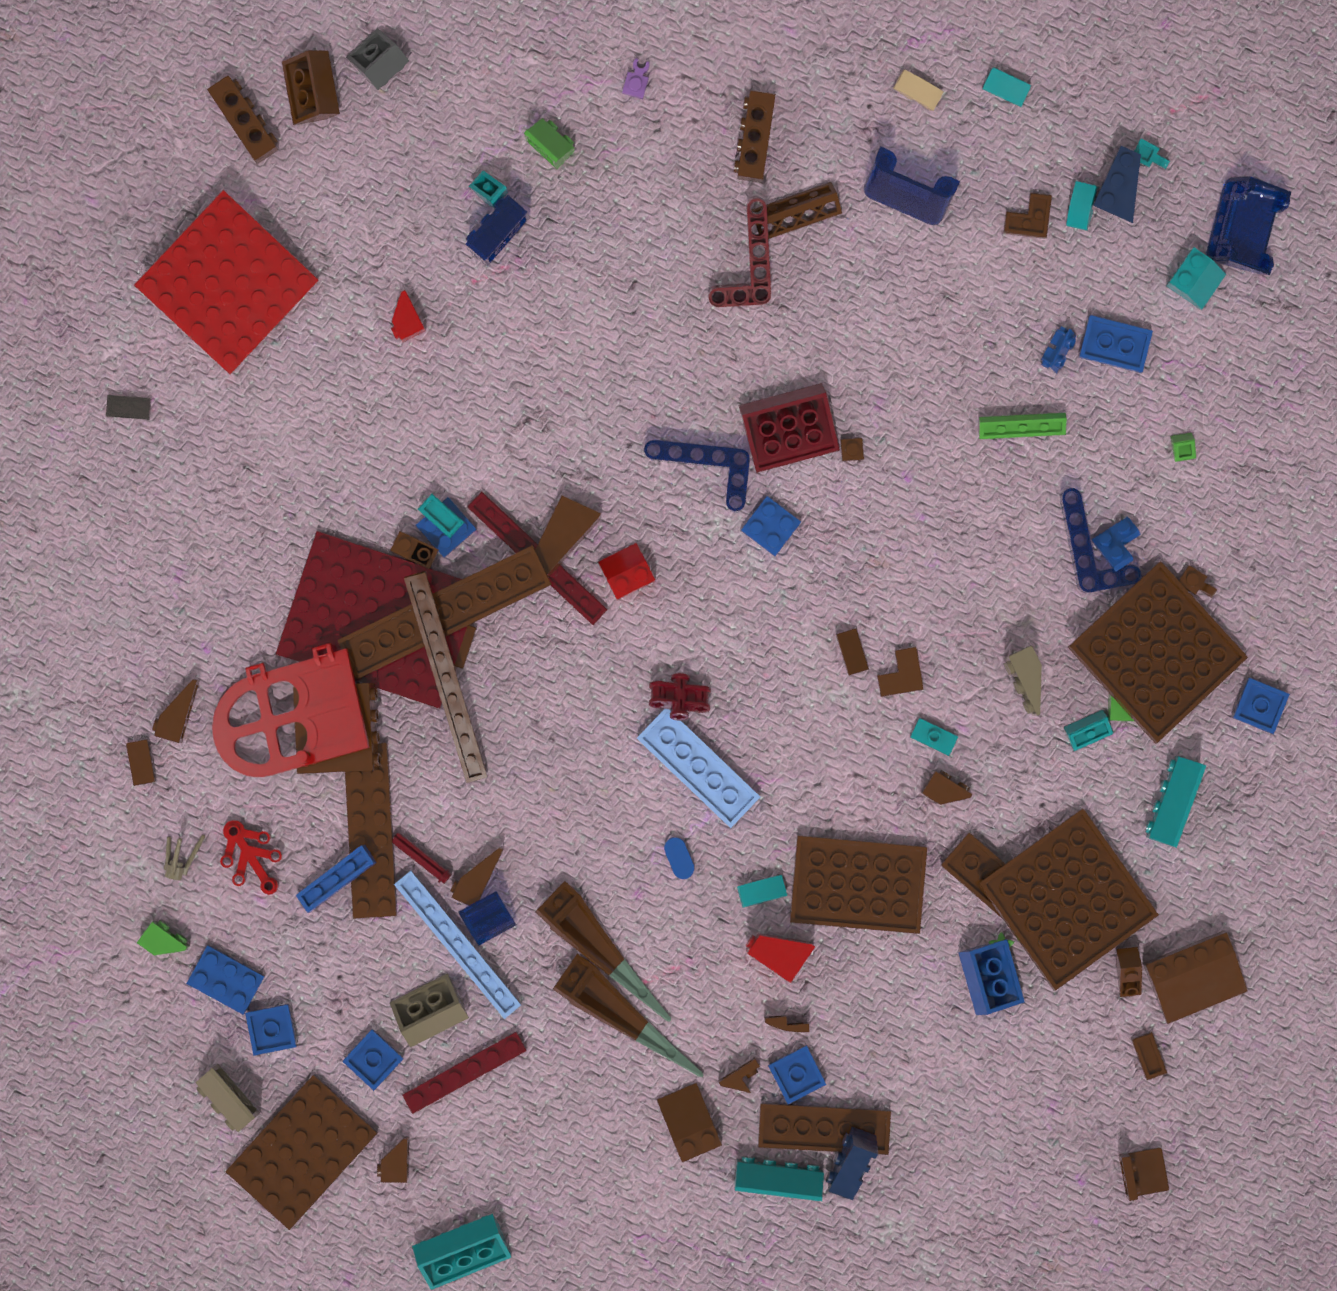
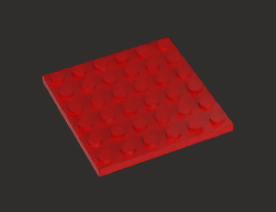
(226, 282)

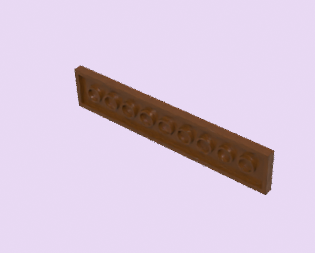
(457, 608)

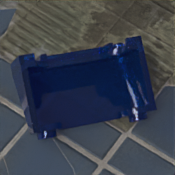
(906, 194)
(1245, 224)

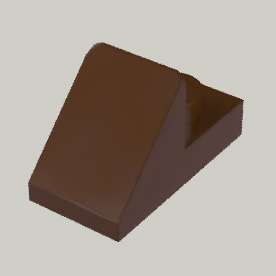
(735, 1079)

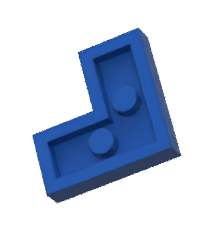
(1112, 542)

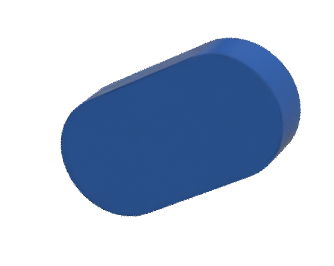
(679, 858)

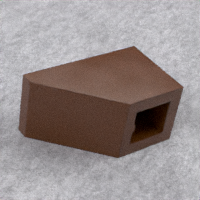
(414, 550)
(943, 790)
(1129, 971)

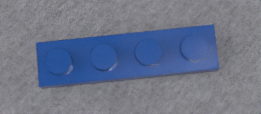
(336, 878)

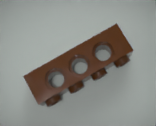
(221, 93)
(765, 103)

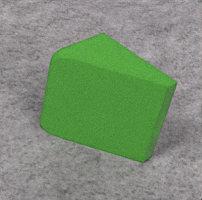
(1183, 447)

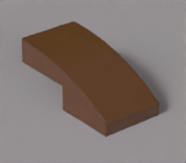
(780, 1022)

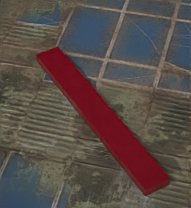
(519, 540)

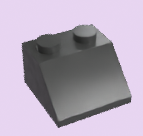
(378, 59)

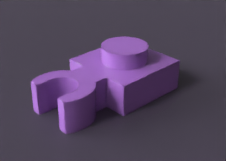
(635, 82)

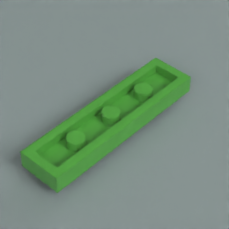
(1022, 425)

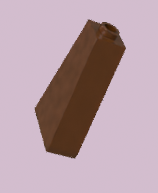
(564, 532)

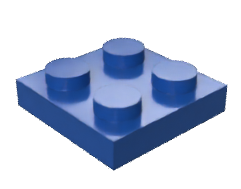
(771, 526)
(441, 540)
(1260, 706)
(271, 1029)
(373, 1059)
(797, 1074)

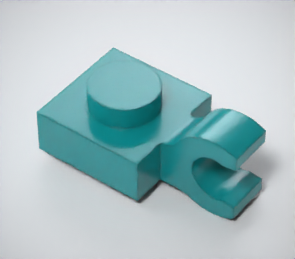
(1149, 154)

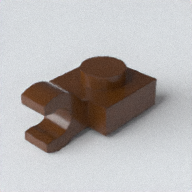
(1194, 581)

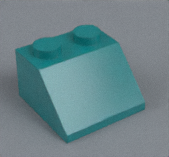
(1196, 278)

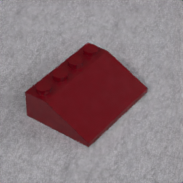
(789, 427)

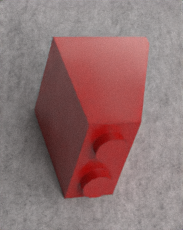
(779, 953)

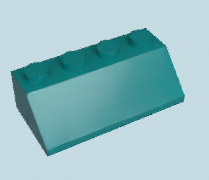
(1175, 802)
(779, 1179)
(461, 1251)

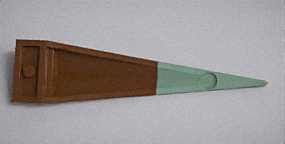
(575, 923)
(596, 996)

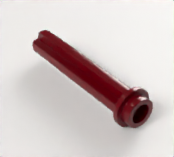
(421, 858)

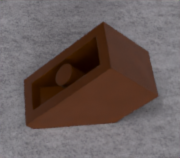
(395, 1164)

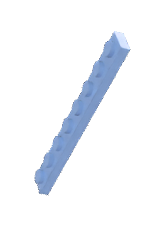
(457, 944)

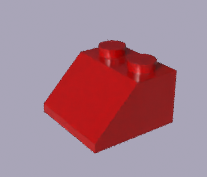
(626, 571)

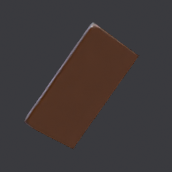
(852, 652)

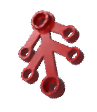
(249, 854)

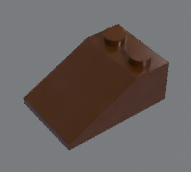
(689, 1122)

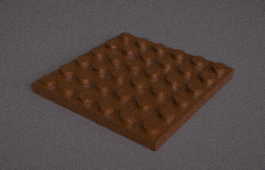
(1157, 652)
(1068, 899)

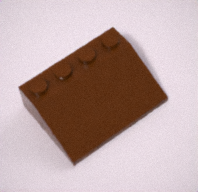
(1195, 976)

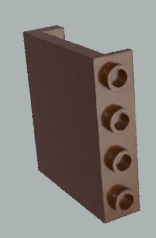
(361, 760)

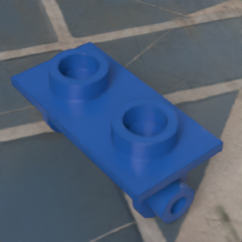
(1056, 358)

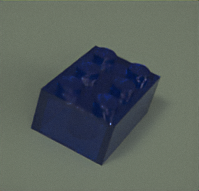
(496, 230)

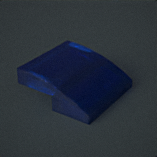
(487, 918)

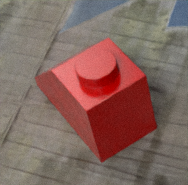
(406, 320)

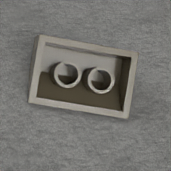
(428, 1010)
(227, 1098)

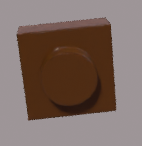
(852, 449)

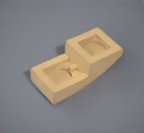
(918, 90)

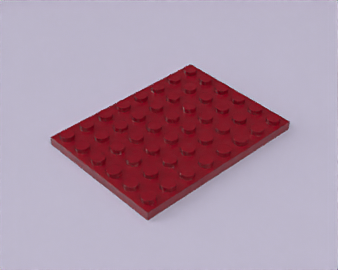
(350, 589)

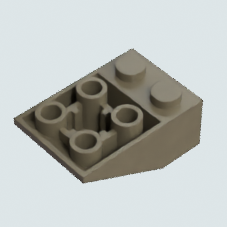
(1026, 671)

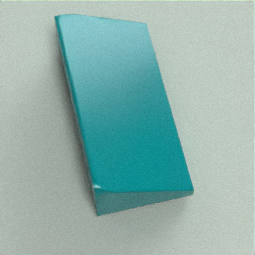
(1006, 87)
(1088, 730)

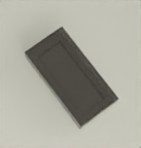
(128, 407)

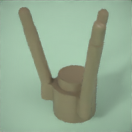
(175, 868)

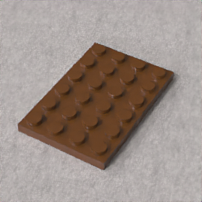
(858, 884)
(301, 1152)

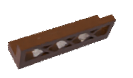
(796, 206)

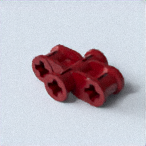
(679, 696)

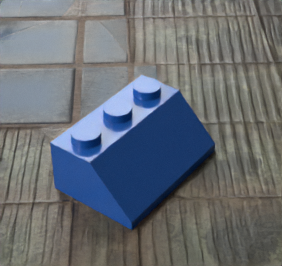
(991, 977)

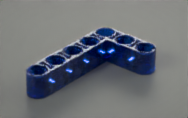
(708, 451)
(1086, 550)

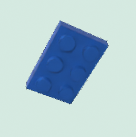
(1115, 344)
(225, 979)

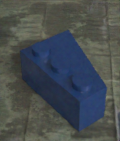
(852, 1163)

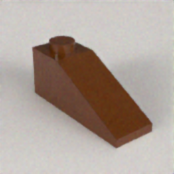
(174, 719)
(472, 884)

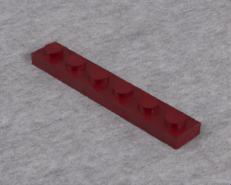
(464, 1072)

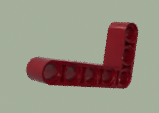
(754, 262)

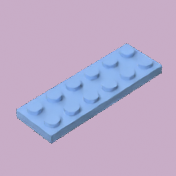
(698, 768)

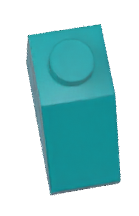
(488, 188)

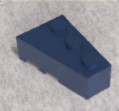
(1120, 184)

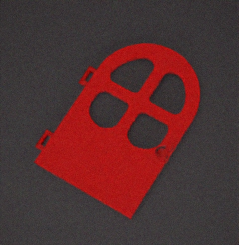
(326, 709)

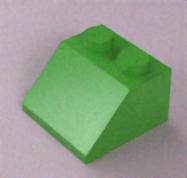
(549, 143)

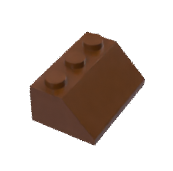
(310, 87)

